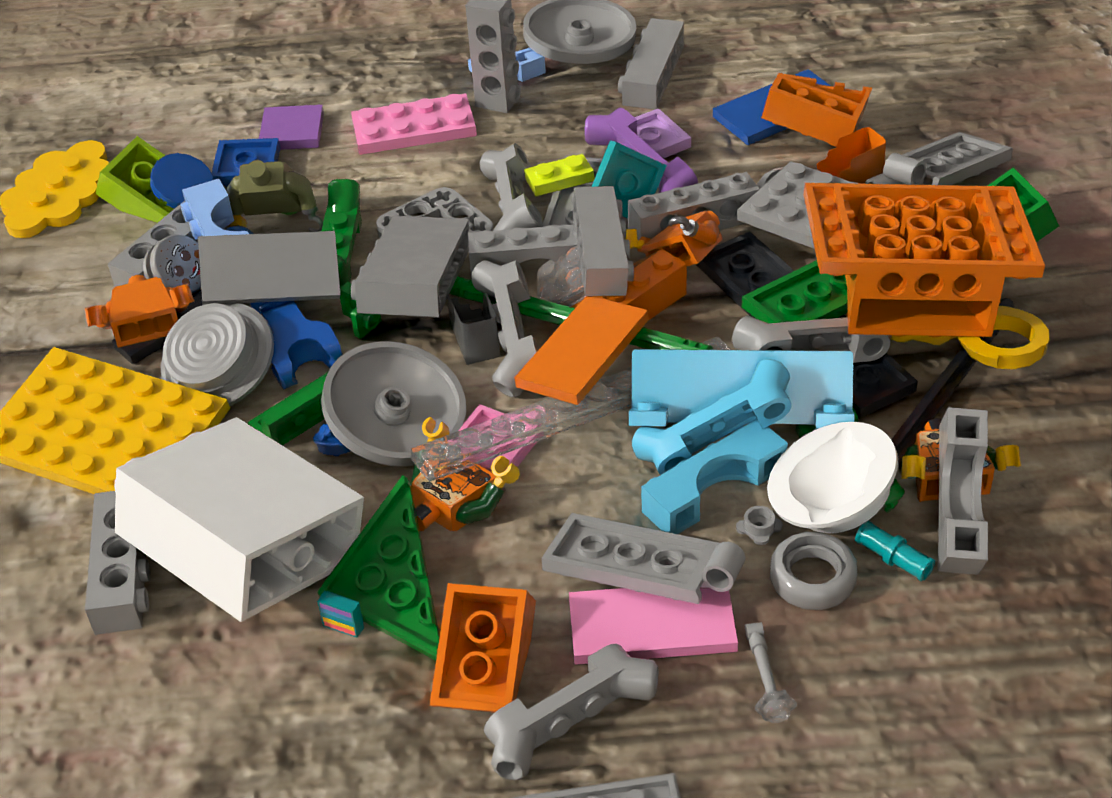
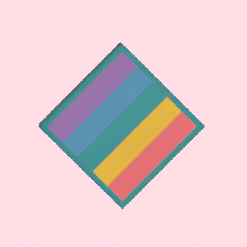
(340, 614)

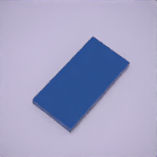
(744, 114)

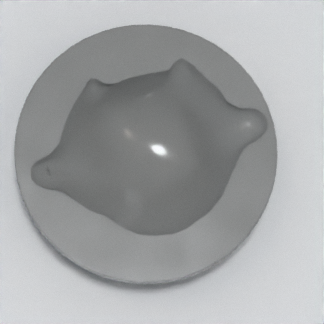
(219, 350)

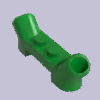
(345, 219)

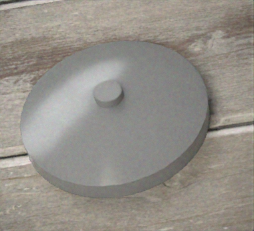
(579, 30)
(383, 395)

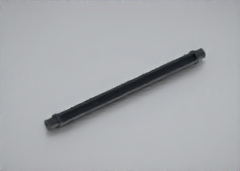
(938, 395)

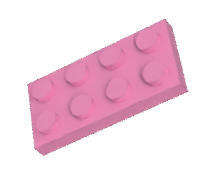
(413, 123)

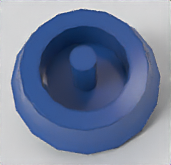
(328, 443)

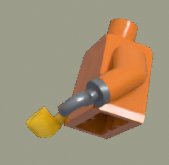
(685, 237)

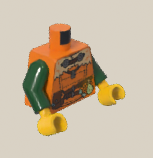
(922, 462)
(461, 496)

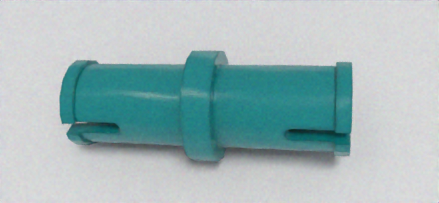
(895, 550)

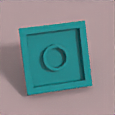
(629, 173)

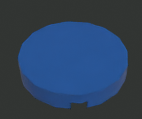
(177, 173)

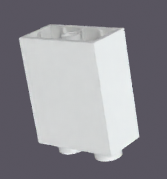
(236, 516)

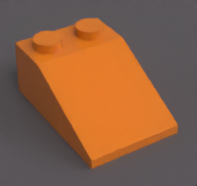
(482, 647)

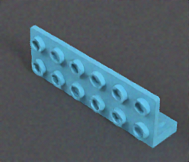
(682, 382)

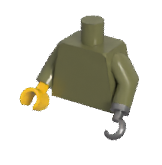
(270, 190)

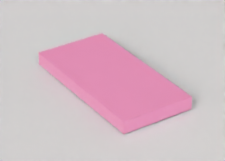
(651, 624)

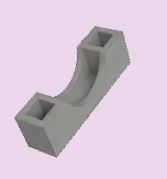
(520, 244)
(961, 519)

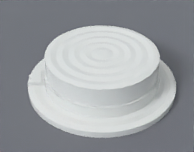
(834, 477)

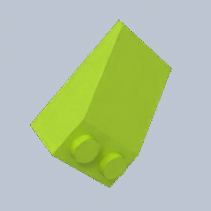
(127, 182)

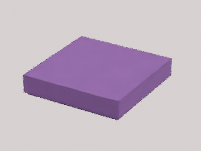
(294, 125)

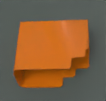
(856, 156)

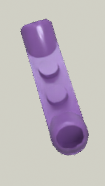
(622, 128)

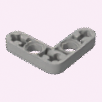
(441, 204)

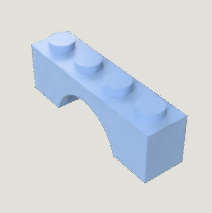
(208, 210)

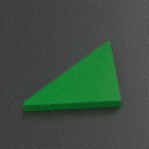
(390, 574)

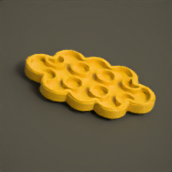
(54, 189)

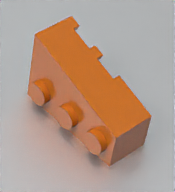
(815, 108)

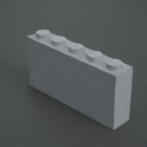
(412, 266)

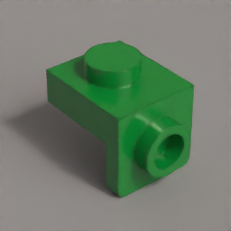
(361, 322)

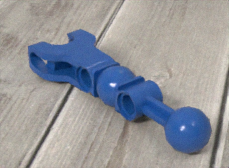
(295, 337)

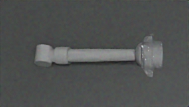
(774, 705)

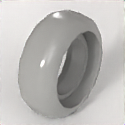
(813, 595)

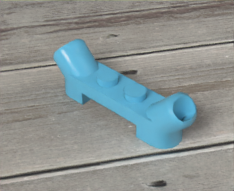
(760, 400)

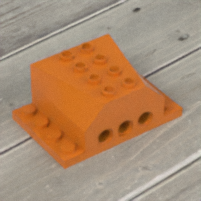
(921, 253)

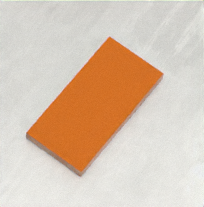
(581, 349)

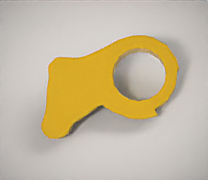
(1001, 358)

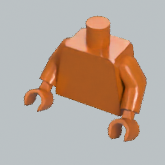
(140, 310)

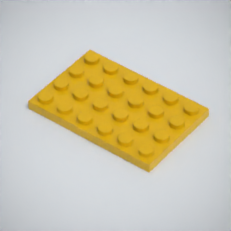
(89, 417)

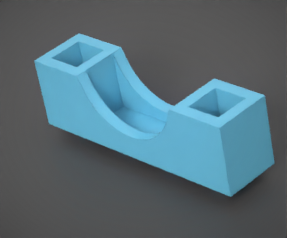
(744, 455)

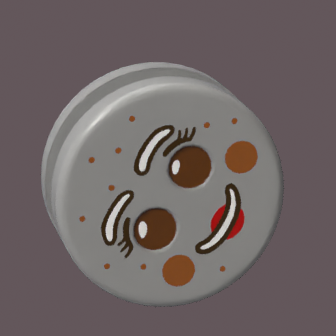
(174, 261)

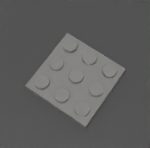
(781, 203)

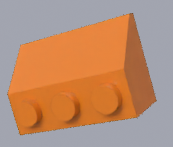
(656, 284)

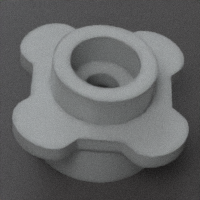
(759, 524)

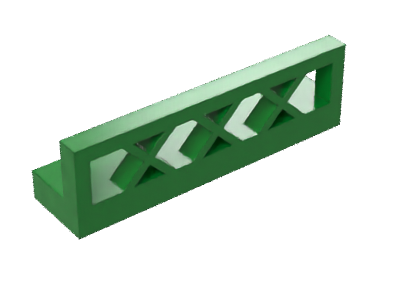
(293, 414)

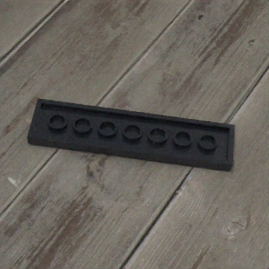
(749, 264)

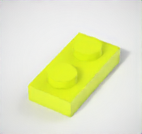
(559, 174)

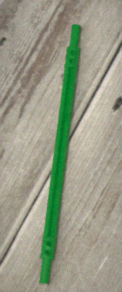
(557, 313)

